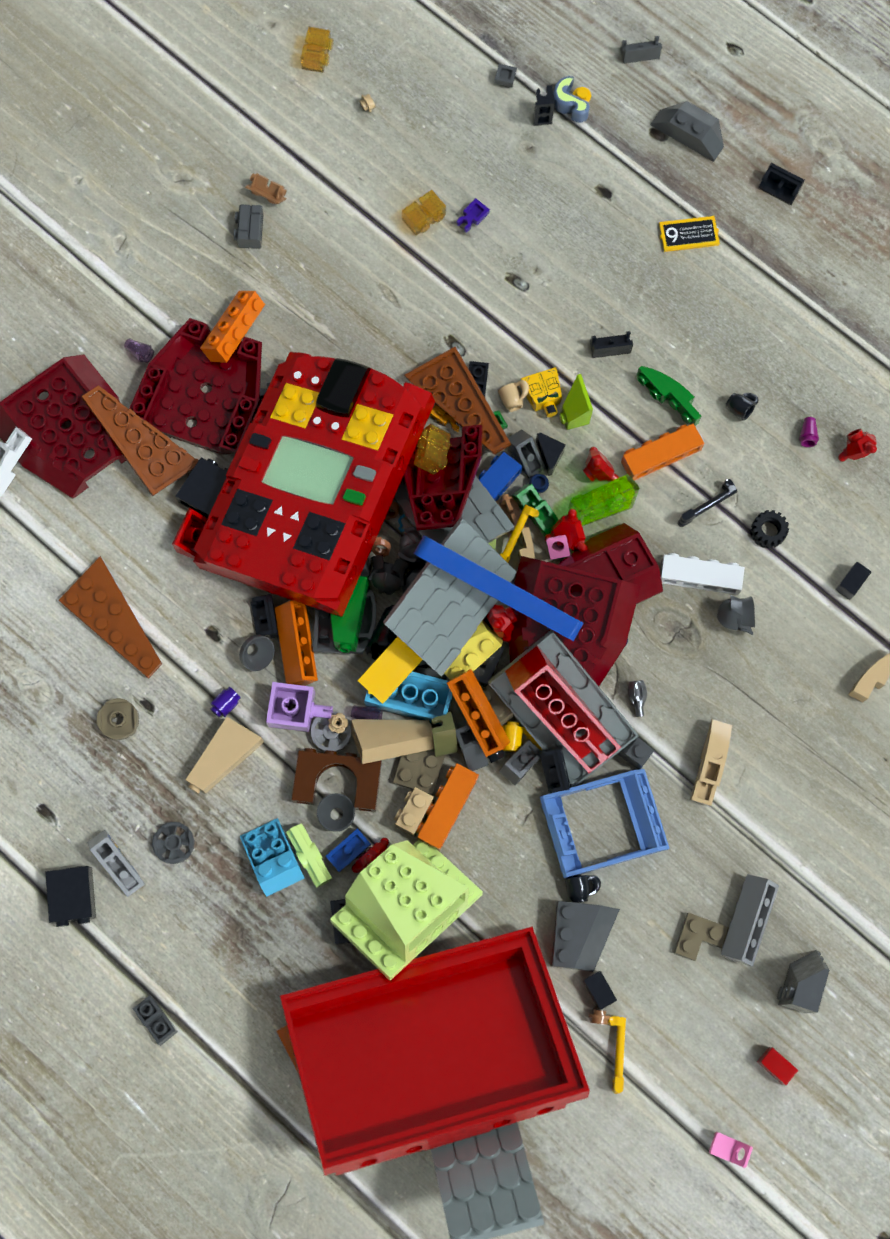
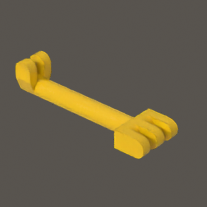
(527, 510)
(618, 1080)

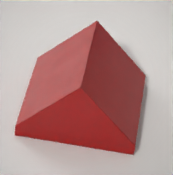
(189, 533)

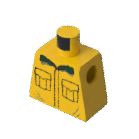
(544, 391)

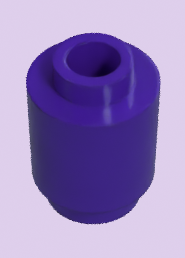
(225, 702)

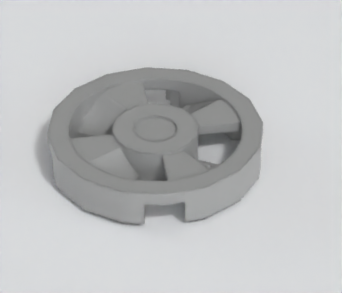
(319, 736)

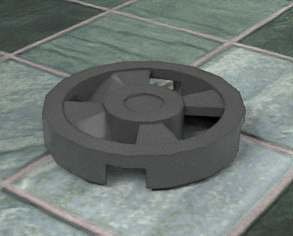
(173, 843)

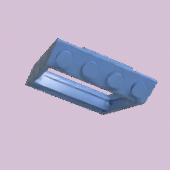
(641, 810)

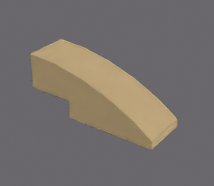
(875, 676)

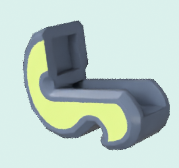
(568, 103)

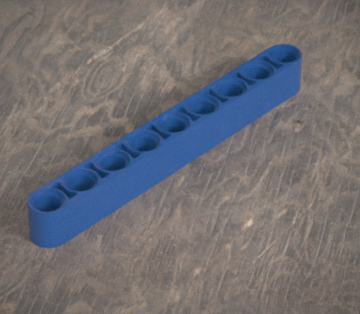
(498, 588)

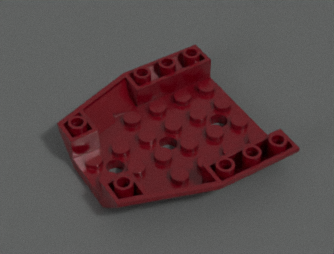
(173, 394)
(56, 452)
(603, 607)

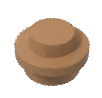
(599, 1017)

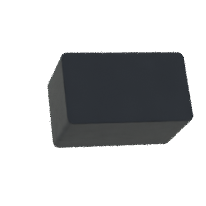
(853, 580)
(599, 990)

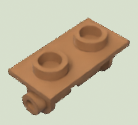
(274, 192)
(511, 510)

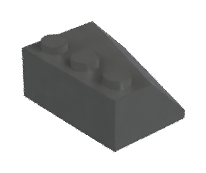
(580, 934)
(804, 984)

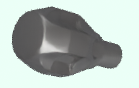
(637, 694)

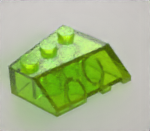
(605, 500)

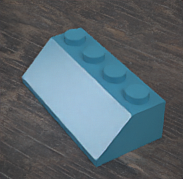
(417, 698)

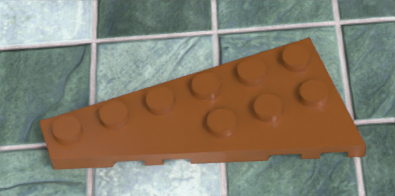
(459, 396)
(145, 448)
(105, 610)

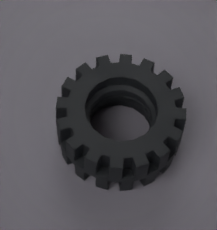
(778, 521)

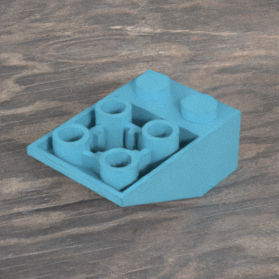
(271, 857)

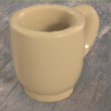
(511, 395)

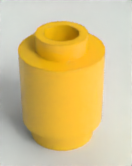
(514, 733)

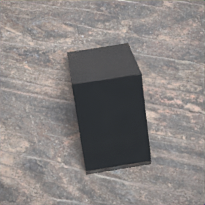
(550, 451)

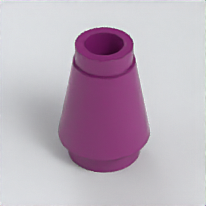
(809, 433)

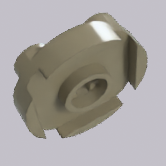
(109, 712)

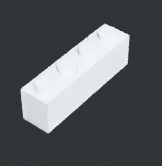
(701, 574)

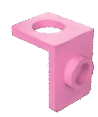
(557, 551)
(728, 1149)

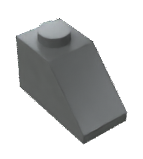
(526, 453)
(636, 753)

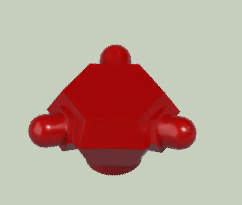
(858, 445)
(599, 467)
(572, 528)
(502, 621)
(370, 855)

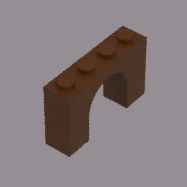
(312, 764)

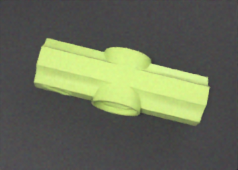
(309, 855)

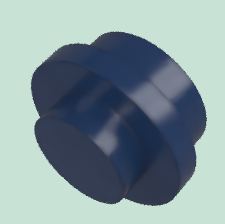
(539, 482)

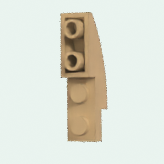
(712, 762)

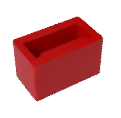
(777, 1066)

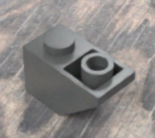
(470, 749)

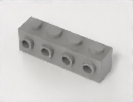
(749, 920)

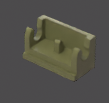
(444, 736)

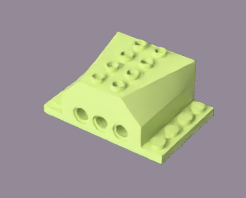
(403, 904)

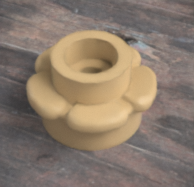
(367, 103)
(338, 728)

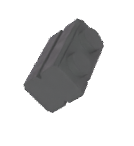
(249, 226)

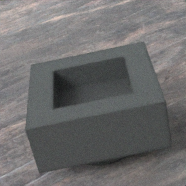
(505, 75)

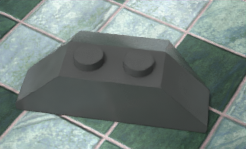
(691, 128)

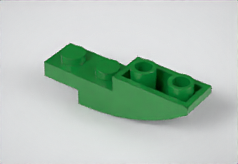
(666, 388)

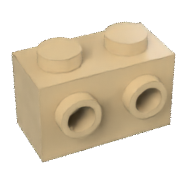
(414, 811)

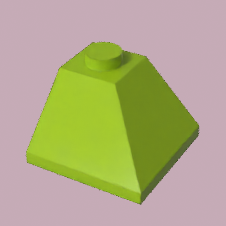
(577, 406)

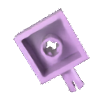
(305, 708)

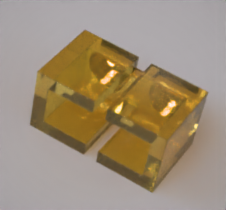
(315, 53)
(420, 217)
(435, 446)

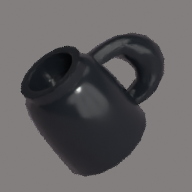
(742, 404)
(578, 887)

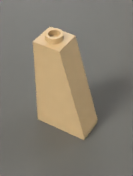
(390, 738)
(223, 754)

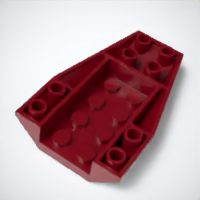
(441, 497)
(618, 555)

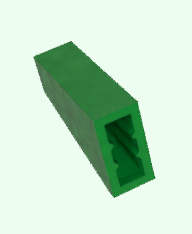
(347, 628)

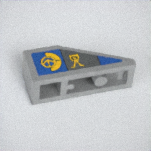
(115, 863)

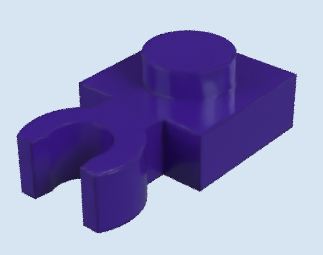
(473, 213)

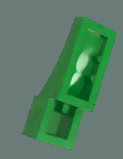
(530, 497)

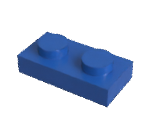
(348, 850)

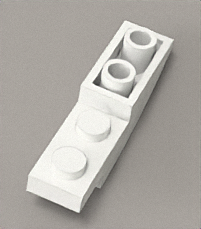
(10, 454)

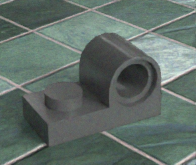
(520, 763)

